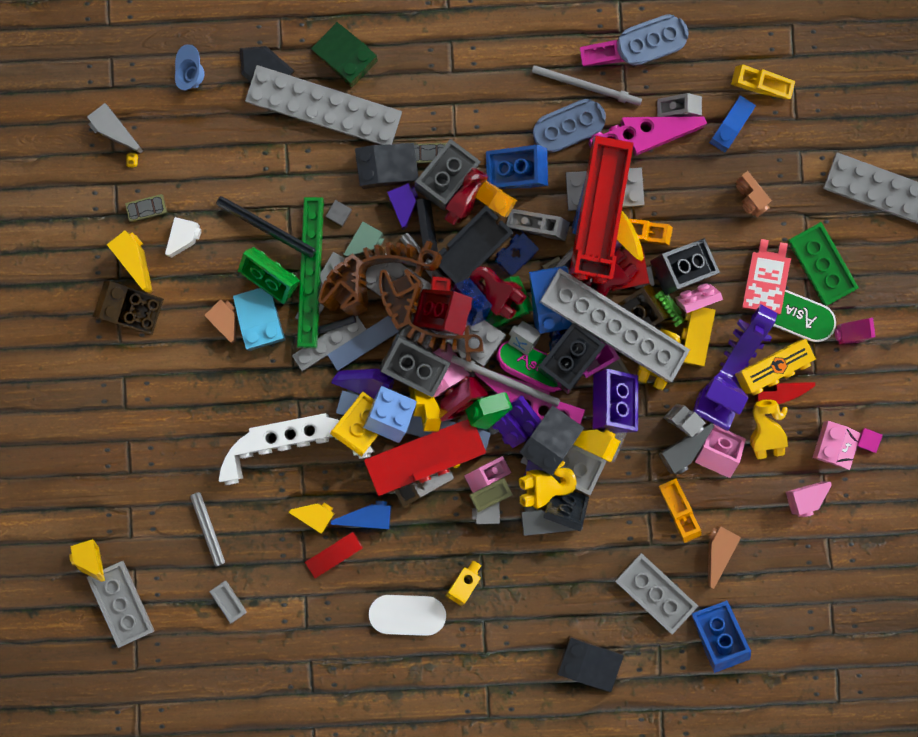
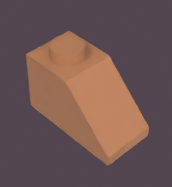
(224, 319)

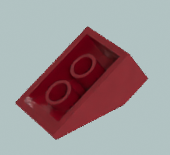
(443, 311)
(461, 398)

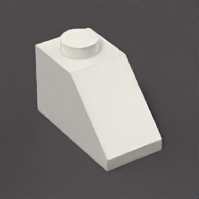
(182, 236)

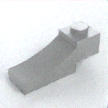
(685, 420)

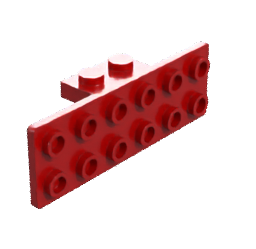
(424, 457)

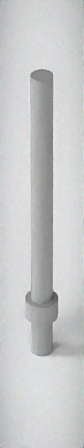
(622, 96)
(471, 366)

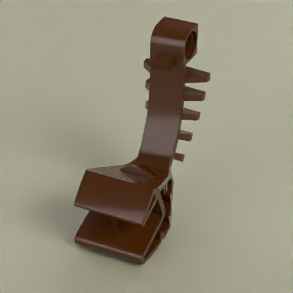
(347, 282)
(400, 300)

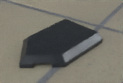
(264, 57)

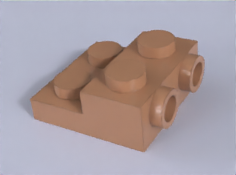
(756, 199)

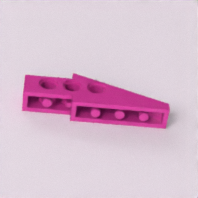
(661, 131)
(573, 412)

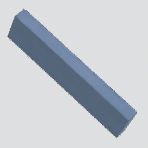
(363, 343)

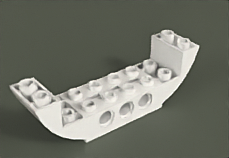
(258, 441)

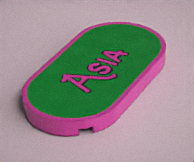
(525, 366)

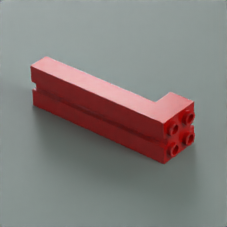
(601, 210)

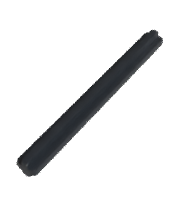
(266, 227)

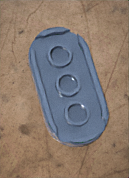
(652, 39)
(569, 125)

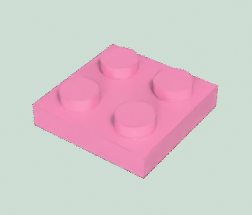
(701, 297)

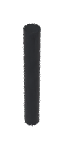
(336, 324)

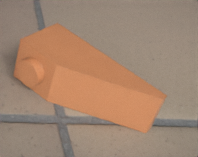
(721, 548)

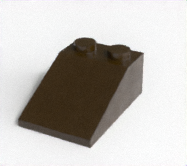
(645, 306)

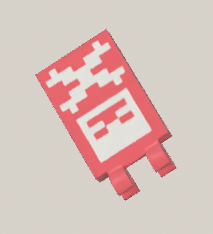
(767, 278)

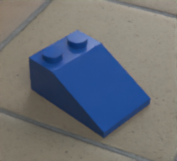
(517, 167)
(544, 318)
(721, 636)

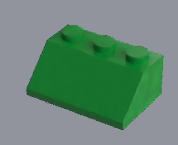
(268, 275)

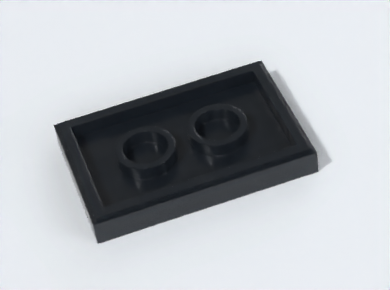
(568, 510)

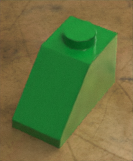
(488, 410)

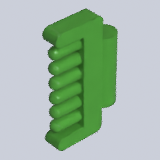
(671, 306)

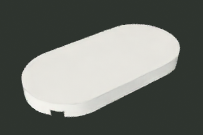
(407, 615)

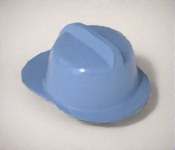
(188, 68)

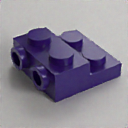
(517, 423)

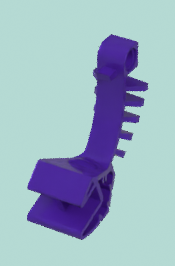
(723, 395)

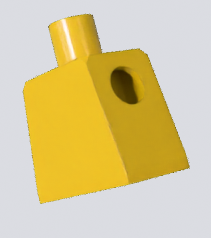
(460, 591)

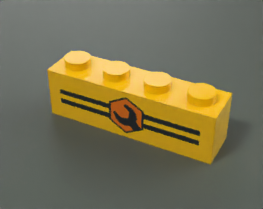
(775, 367)

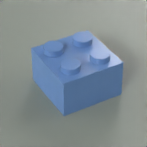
(390, 414)

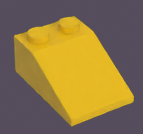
(132, 256)

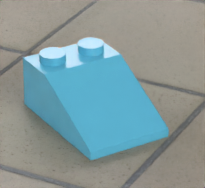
(258, 319)

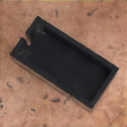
(473, 245)

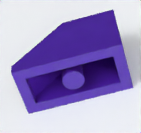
(403, 203)

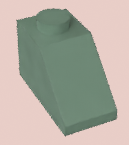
(365, 237)

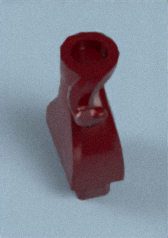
(464, 199)
(620, 278)
(498, 292)

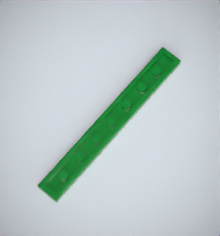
(310, 273)

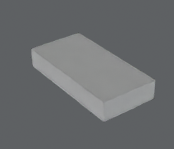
(228, 601)

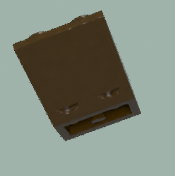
(128, 307)
(415, 490)

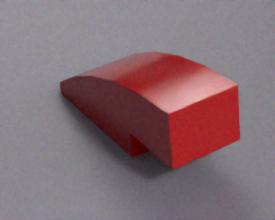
(785, 392)
(334, 555)

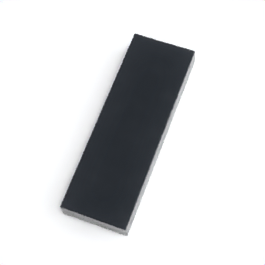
(426, 222)

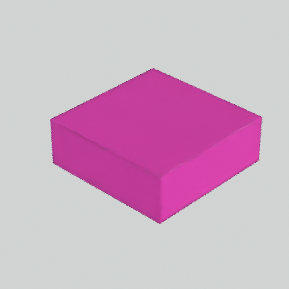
(869, 440)

